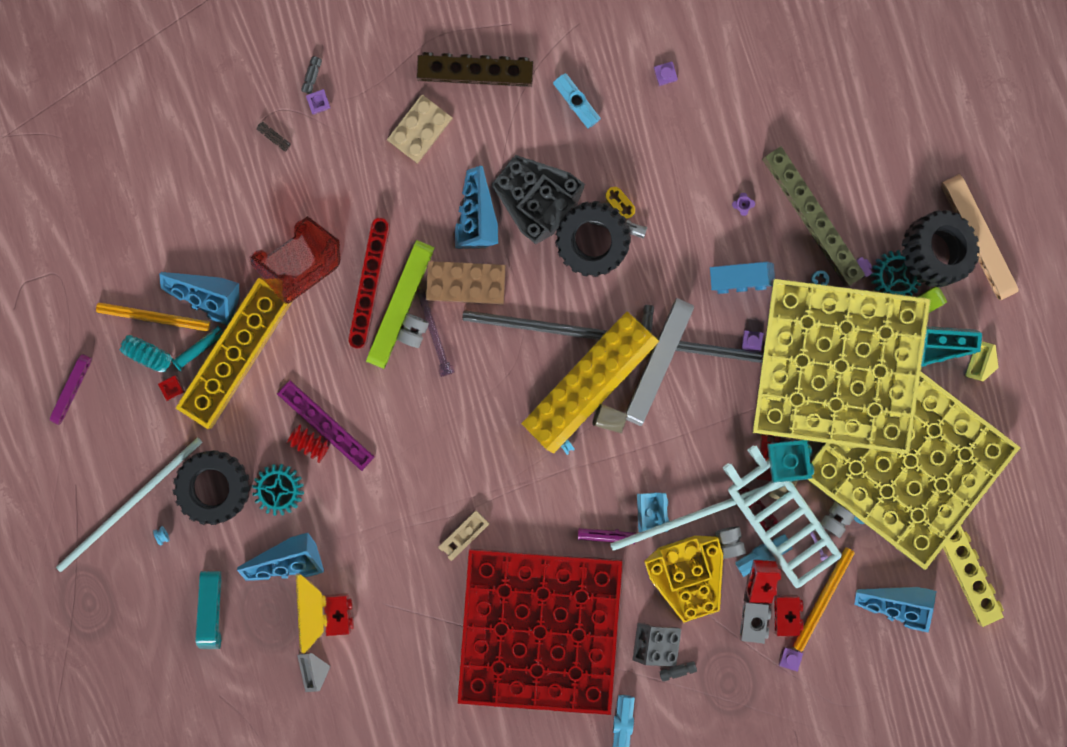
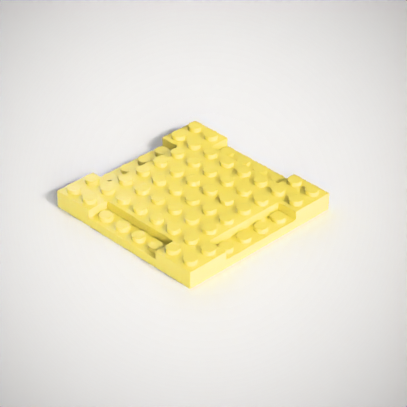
(841, 366)
(924, 494)

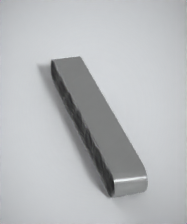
(659, 361)

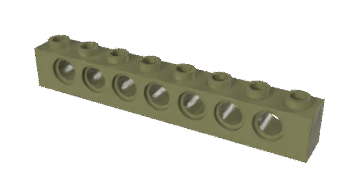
(813, 217)

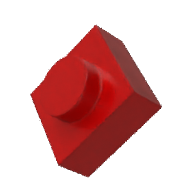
(171, 388)

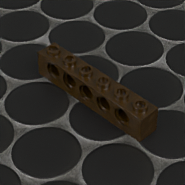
(465, 76)

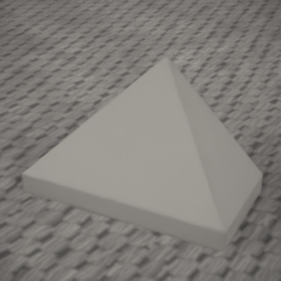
(313, 671)

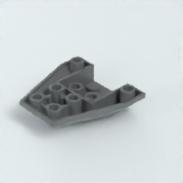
(537, 196)

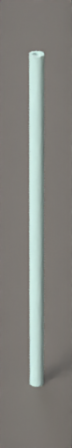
(129, 504)
(682, 520)

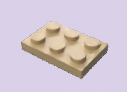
(419, 129)

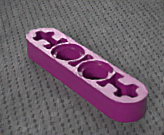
(70, 389)

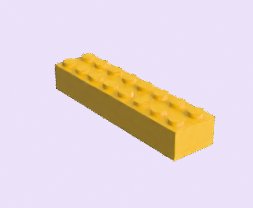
(233, 355)
(590, 382)

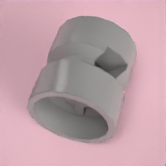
(411, 337)
(833, 525)
(730, 542)

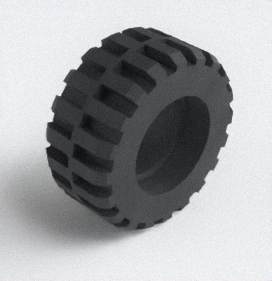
(961, 244)
(575, 257)
(186, 492)

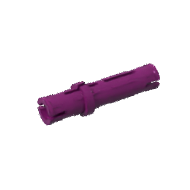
(603, 535)

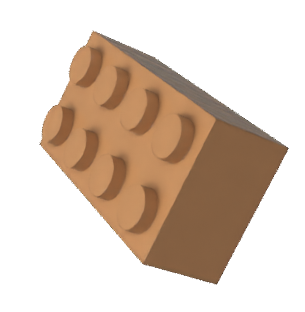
(465, 282)

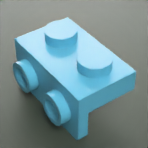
(651, 510)

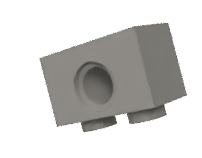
(747, 631)

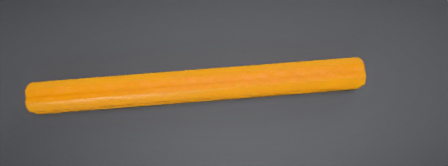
(153, 316)
(824, 599)

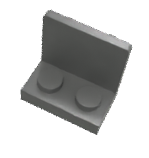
(656, 645)

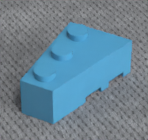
(742, 277)

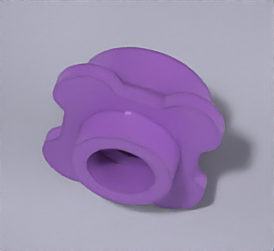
(748, 204)

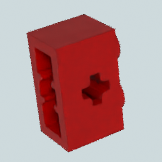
(763, 581)
(782, 606)
(335, 625)

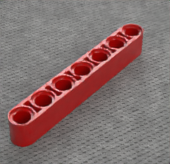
(366, 274)

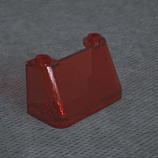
(299, 261)

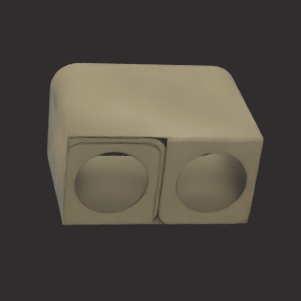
(609, 419)

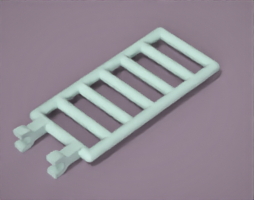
(765, 536)

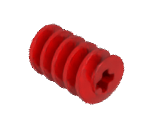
(308, 443)

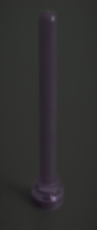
(445, 366)

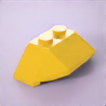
(310, 612)

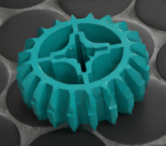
(910, 286)
(145, 353)
(277, 497)

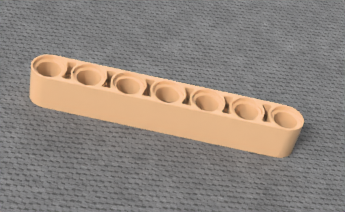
(990, 255)

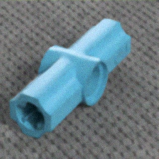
(584, 110)
(759, 553)
(623, 721)

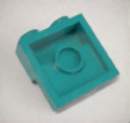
(790, 461)

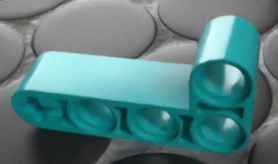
(208, 610)

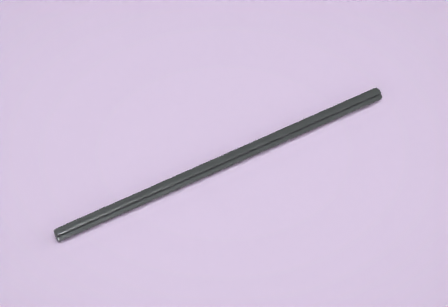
(598, 334)

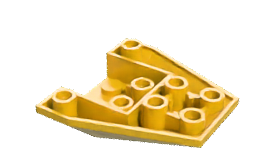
(689, 575)

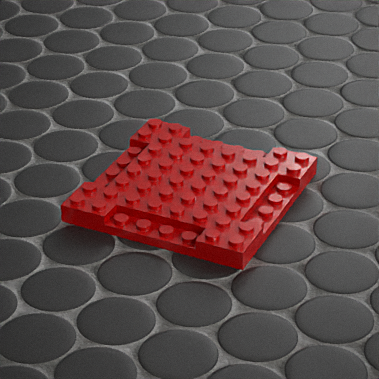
(539, 631)

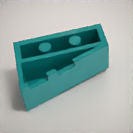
(949, 343)

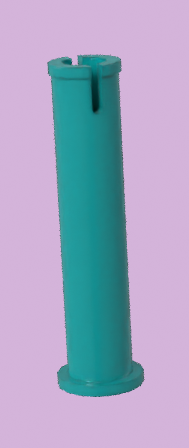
(197, 348)

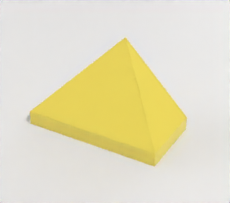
(983, 363)

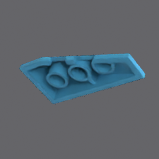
(478, 220)
(210, 294)
(289, 557)
(908, 605)

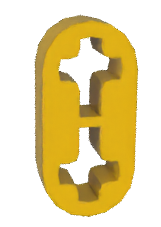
(623, 199)

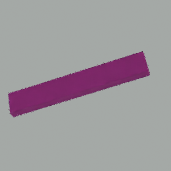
(325, 425)

